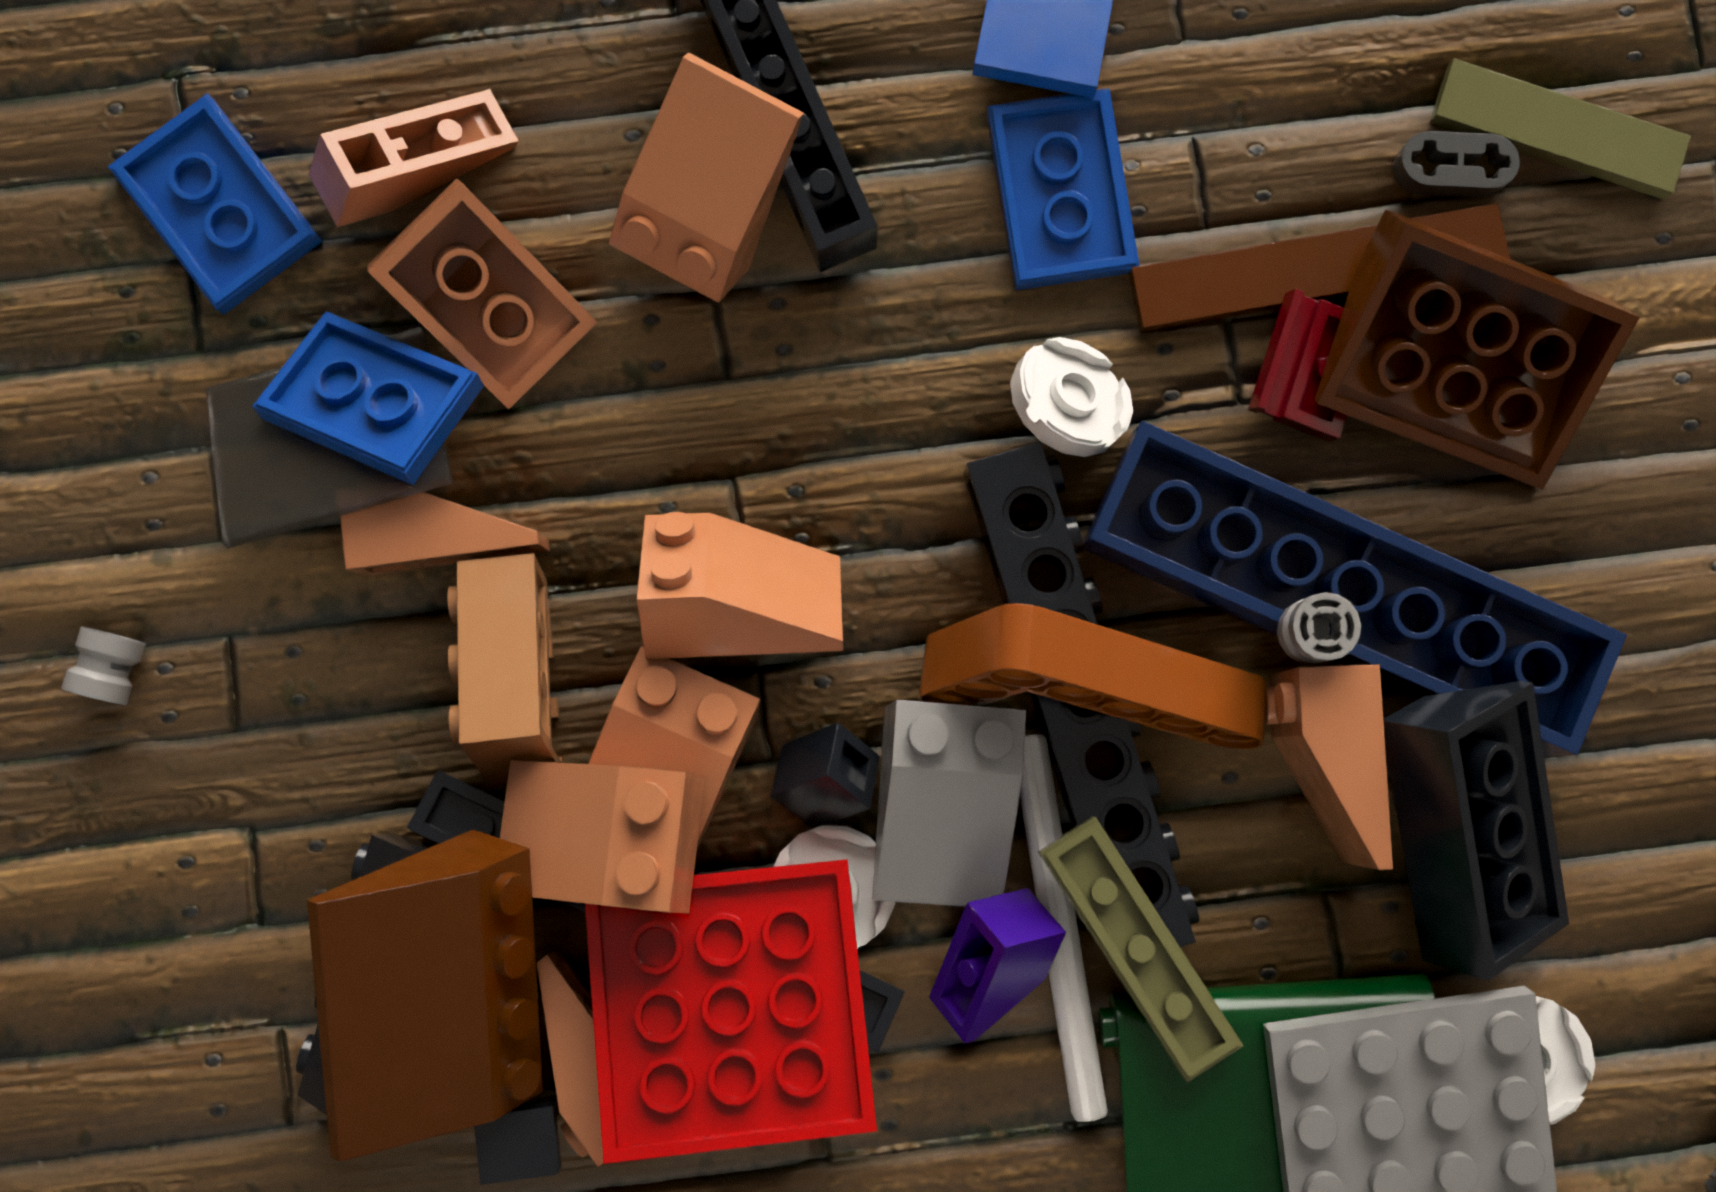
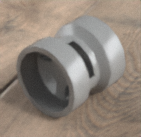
(1308, 637)
(103, 666)

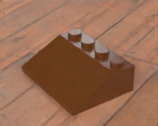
(1469, 350)
(427, 995)

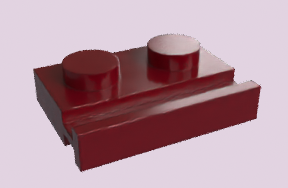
(1296, 365)

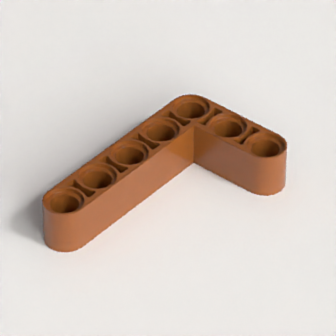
(1093, 668)

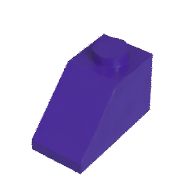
(995, 960)

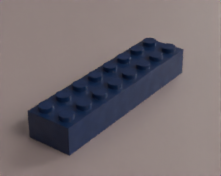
(1422, 614)

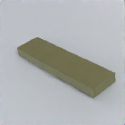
(1561, 129)
(1140, 949)

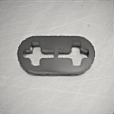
(1456, 151)

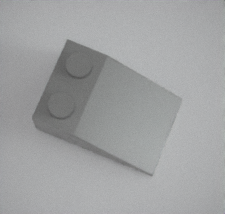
(947, 801)

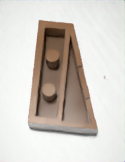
(502, 664)

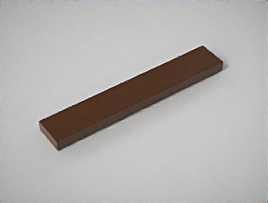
(1260, 275)

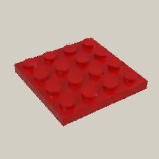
(731, 1016)

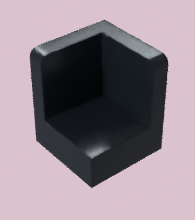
(825, 776)
(520, 1143)

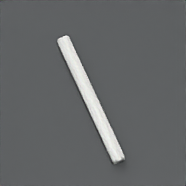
(1067, 970)

